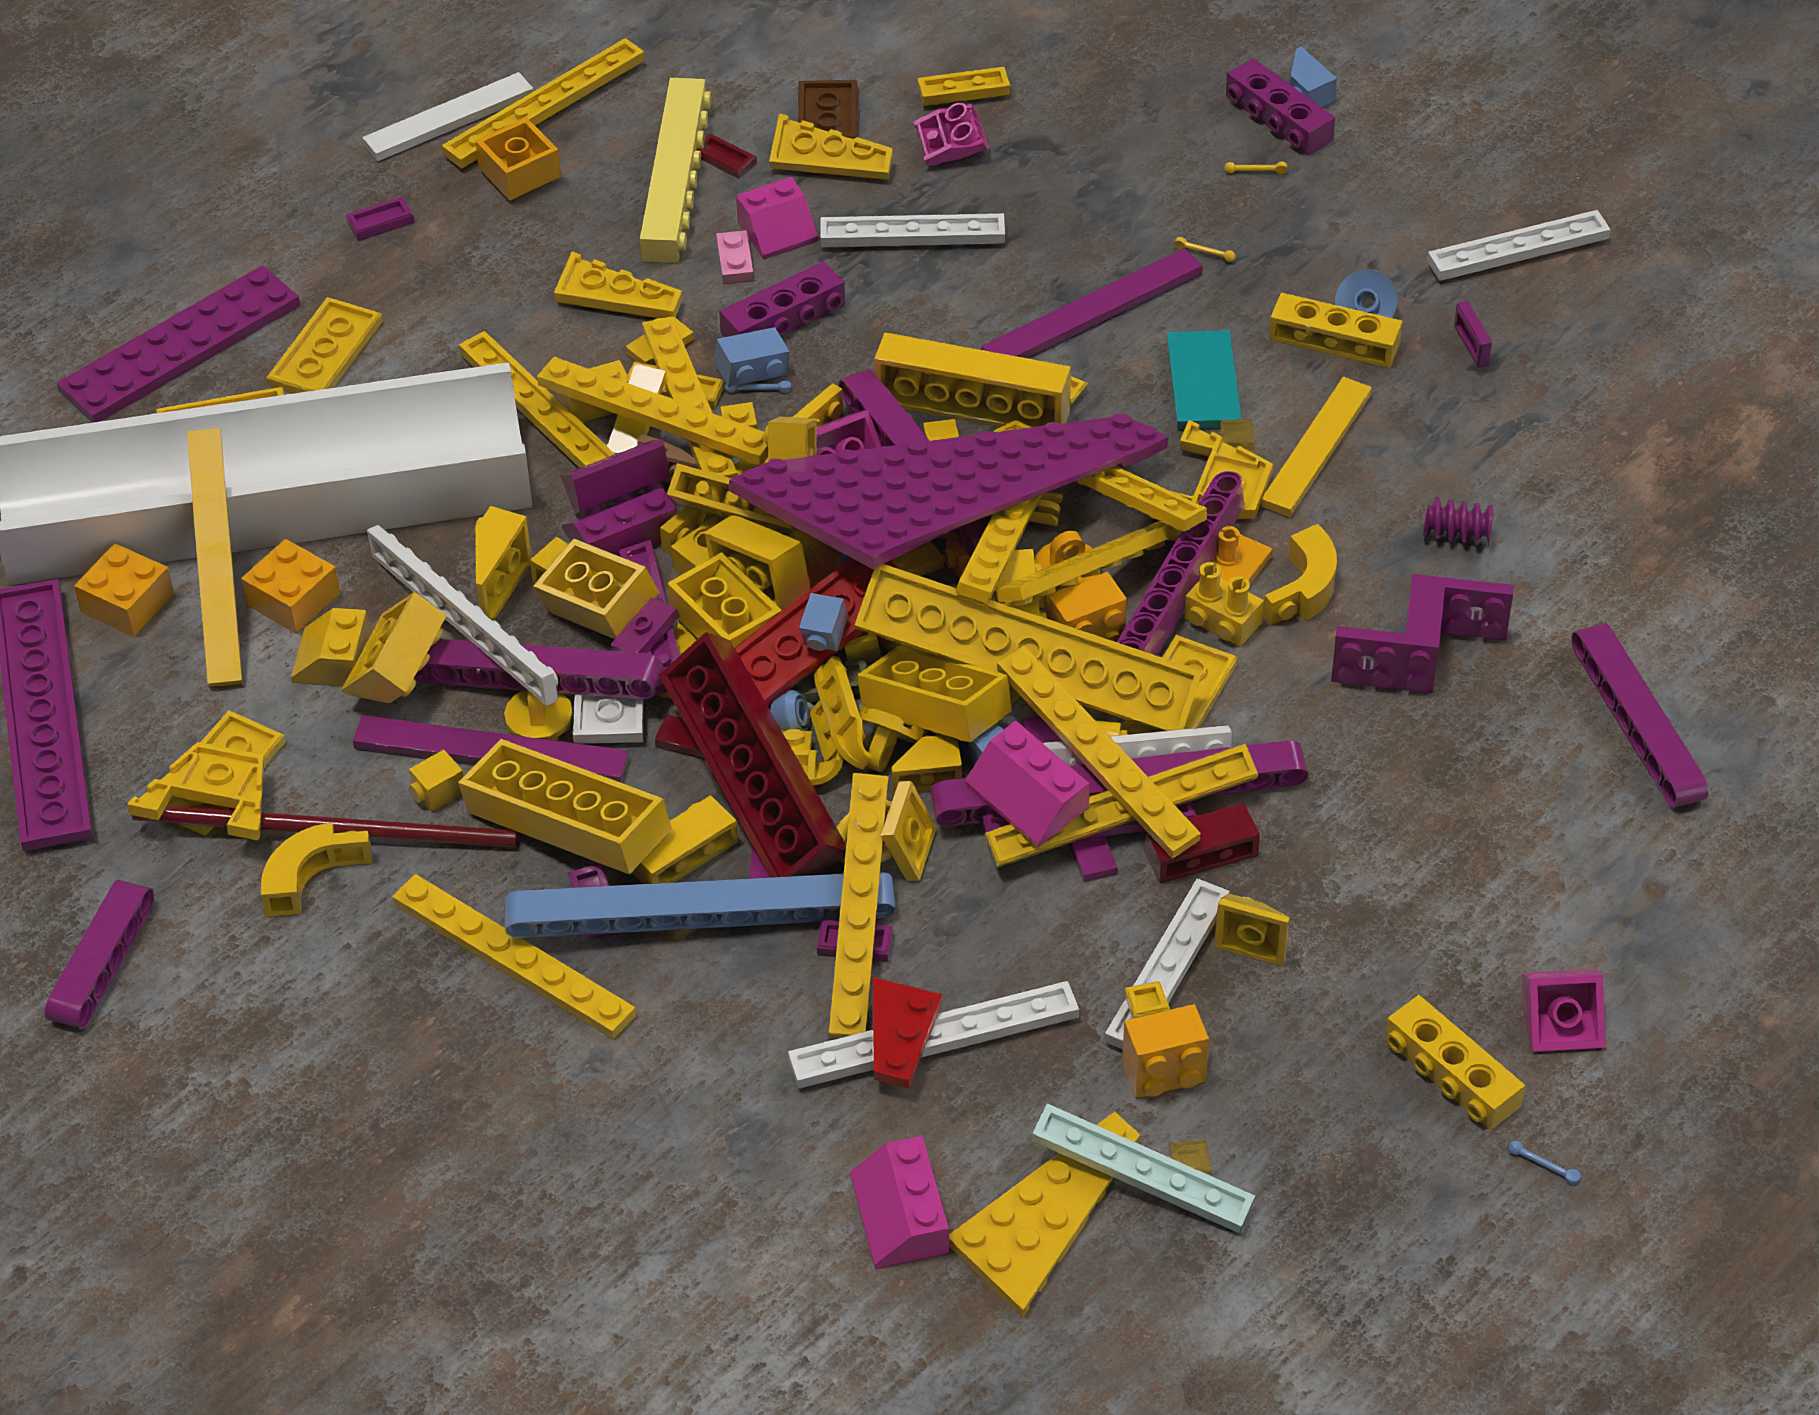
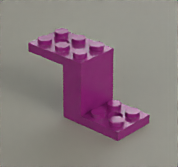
(1433, 608)

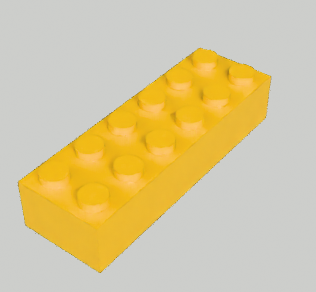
(972, 382)
(565, 806)

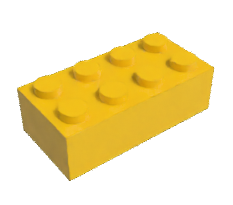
(936, 692)

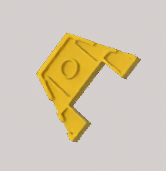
(1252, 469)
(214, 777)

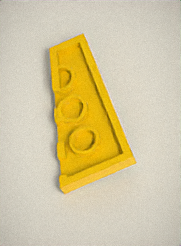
(818, 151)
(606, 289)

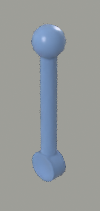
(783, 387)
(1571, 1176)

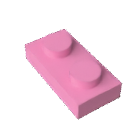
(734, 257)

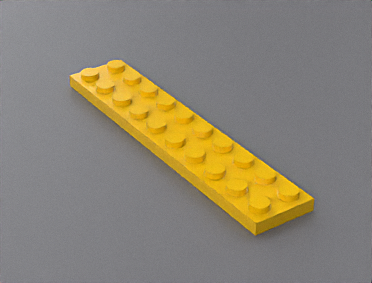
(982, 634)

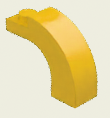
(1317, 561)
(302, 858)

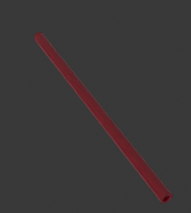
(375, 828)

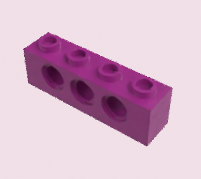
(1280, 106)
(786, 303)

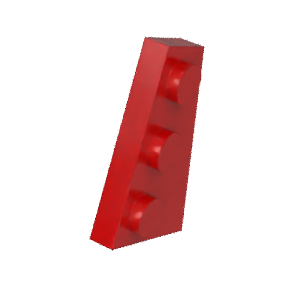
(901, 1029)

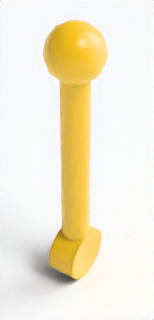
(1280, 168)
(1181, 243)

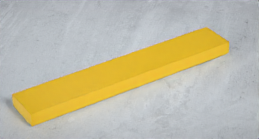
(1316, 447)

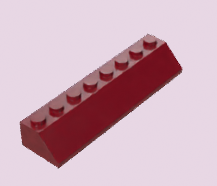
(752, 760)

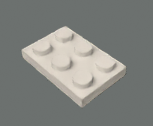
(607, 719)

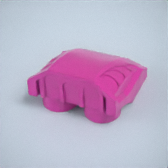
(951, 134)

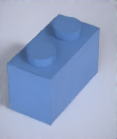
(751, 357)

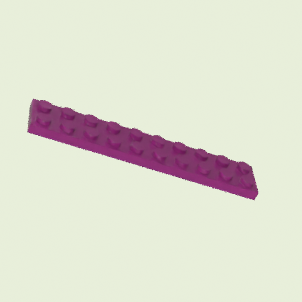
(42, 717)

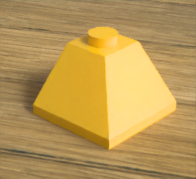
(1251, 929)

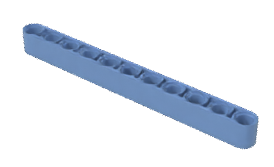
(682, 905)

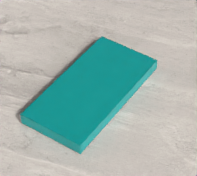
(1203, 378)

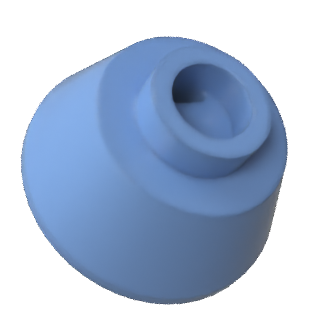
(791, 711)

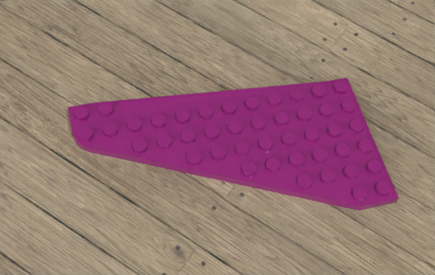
(907, 494)

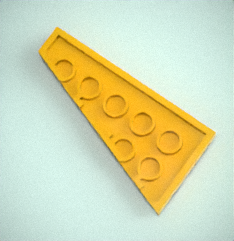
(1034, 1224)

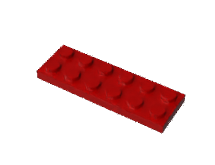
(777, 651)

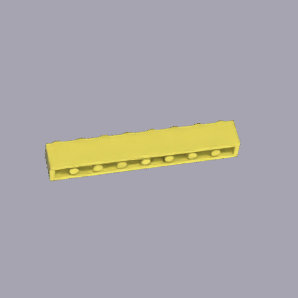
(674, 171)

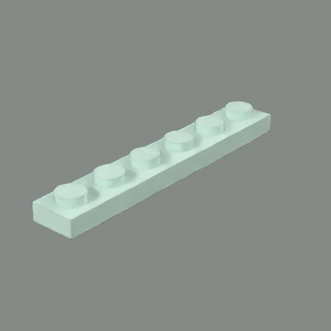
(1142, 1168)

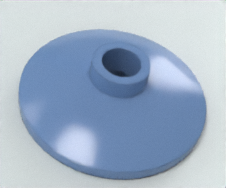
(1370, 285)

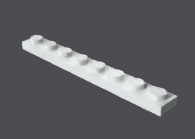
(951, 1031)

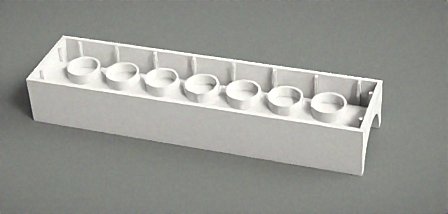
(291, 467)

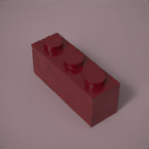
(1225, 838)

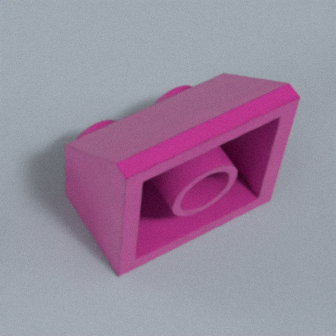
(776, 218)
(1564, 1009)

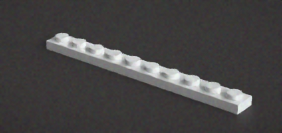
(464, 615)

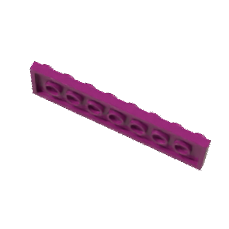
(178, 344)

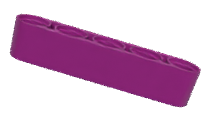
(99, 954)

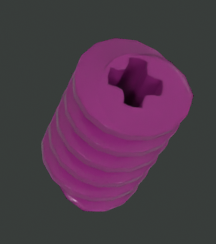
(1458, 521)

